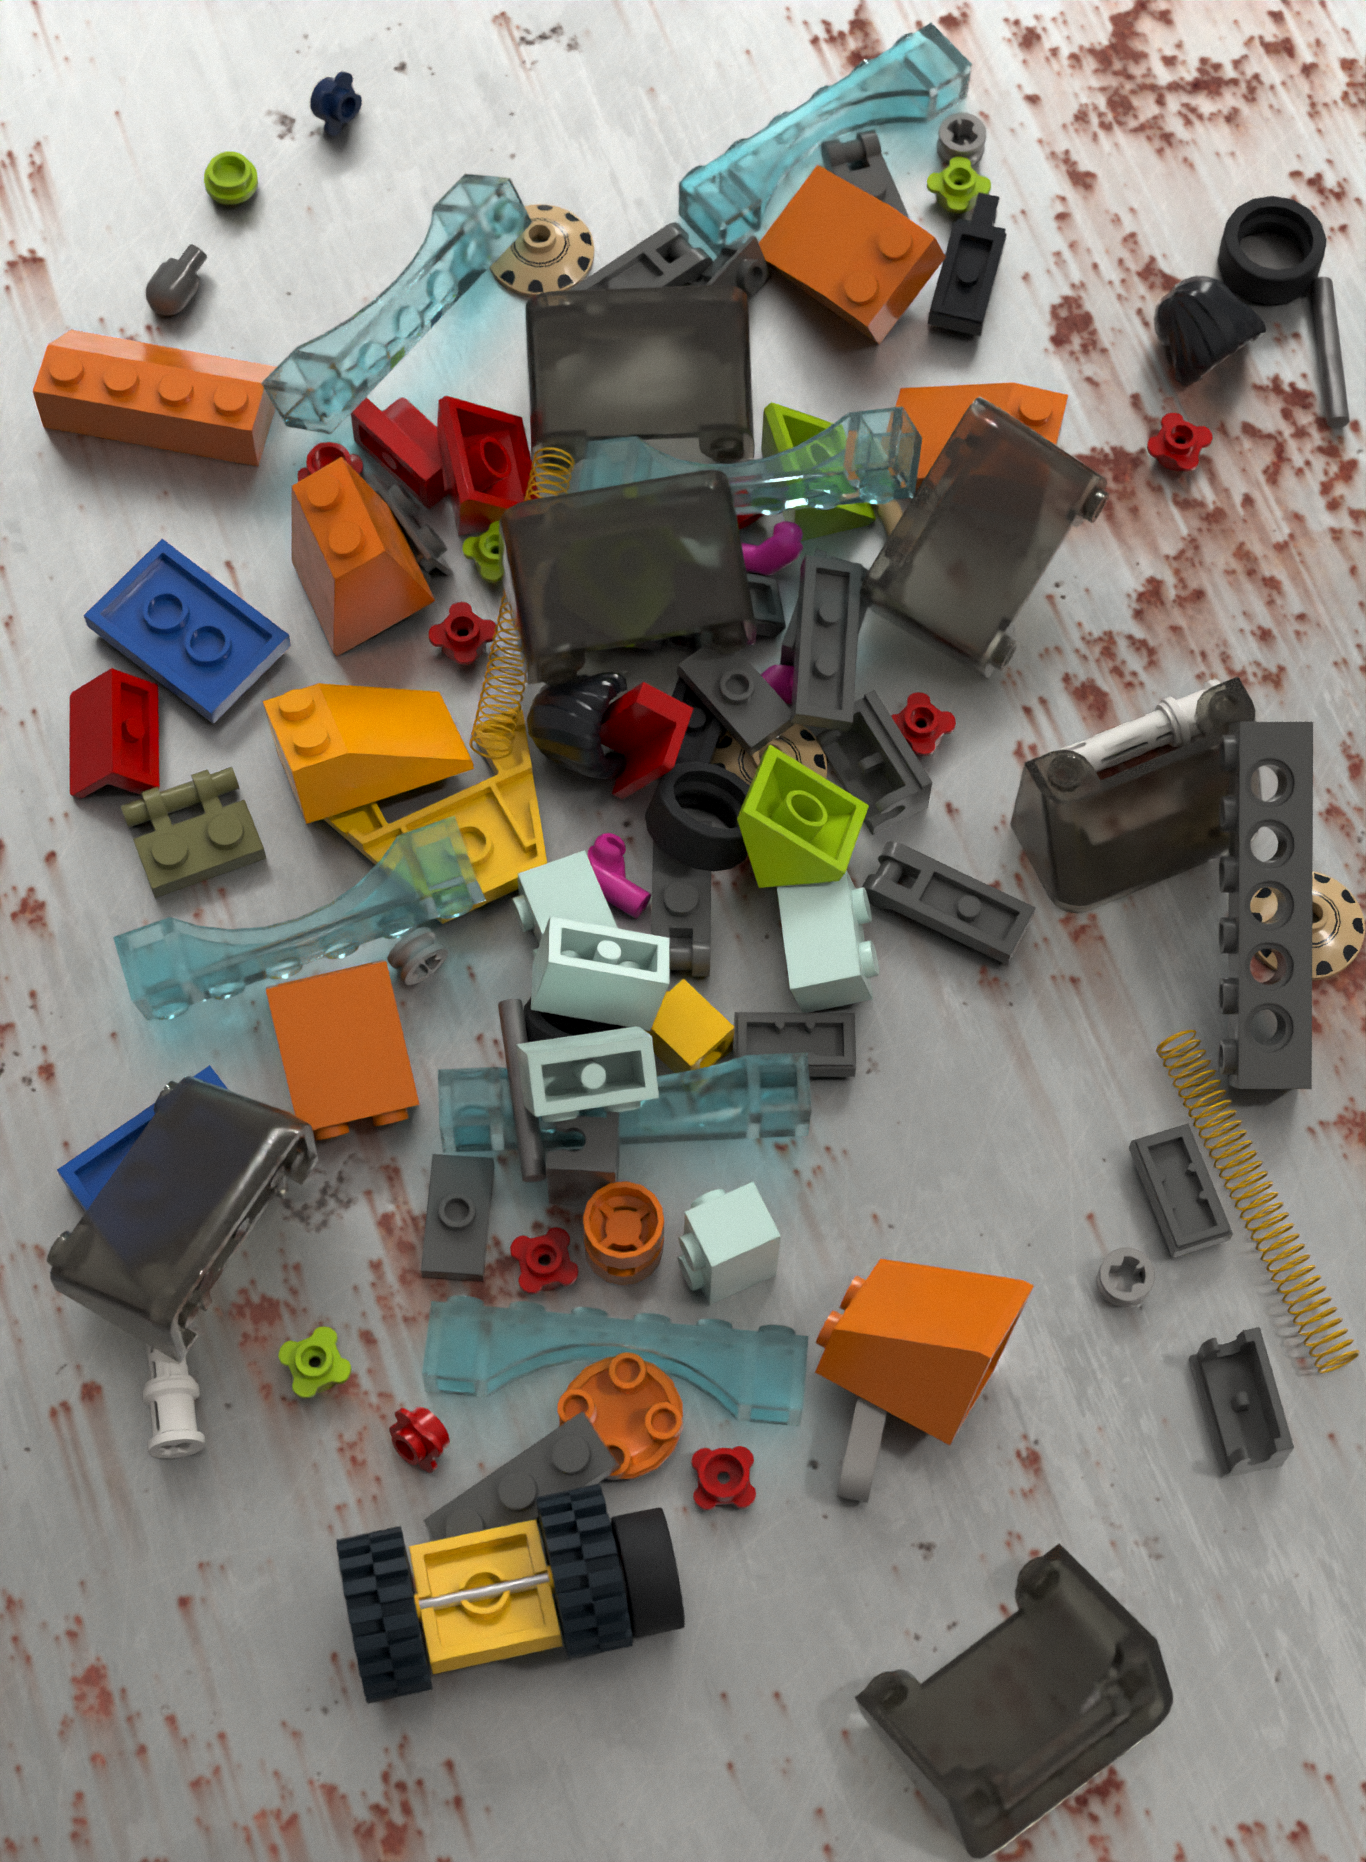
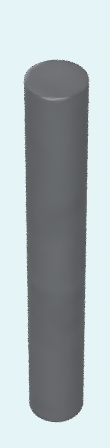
(1330, 352)
(526, 1124)

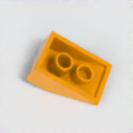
(362, 744)

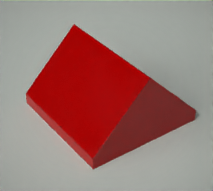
(483, 462)

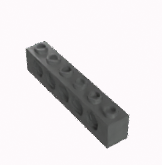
(1287, 1056)

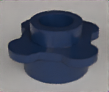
(335, 102)

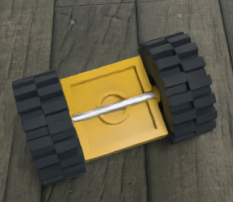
(484, 1594)

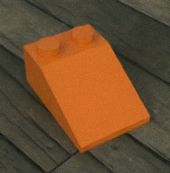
(851, 252)
(940, 408)

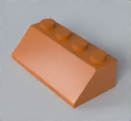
(155, 396)

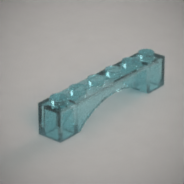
(903, 85)
(339, 369)
(853, 461)
(417, 880)
(718, 1102)
(485, 1348)

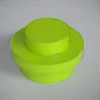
(230, 178)

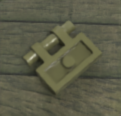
(198, 846)

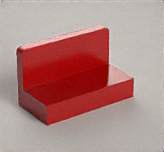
(404, 446)
(648, 731)
(114, 734)

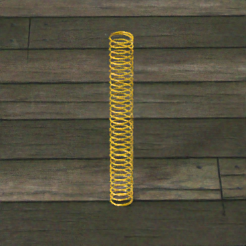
(490, 736)
(1355, 1353)

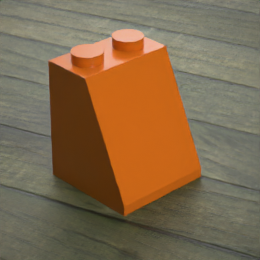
(352, 557)
(343, 1048)
(921, 1340)

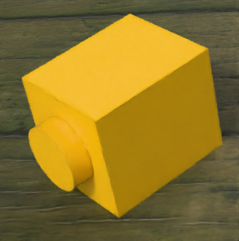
(690, 1031)

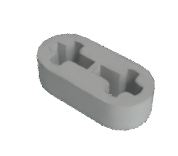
(862, 1451)

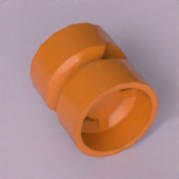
(623, 1233)

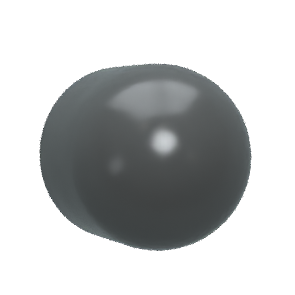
(175, 282)

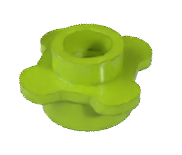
(954, 197)
(480, 551)
(319, 1379)

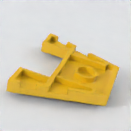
(495, 817)

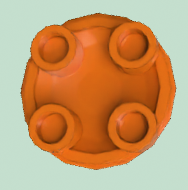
(630, 1408)

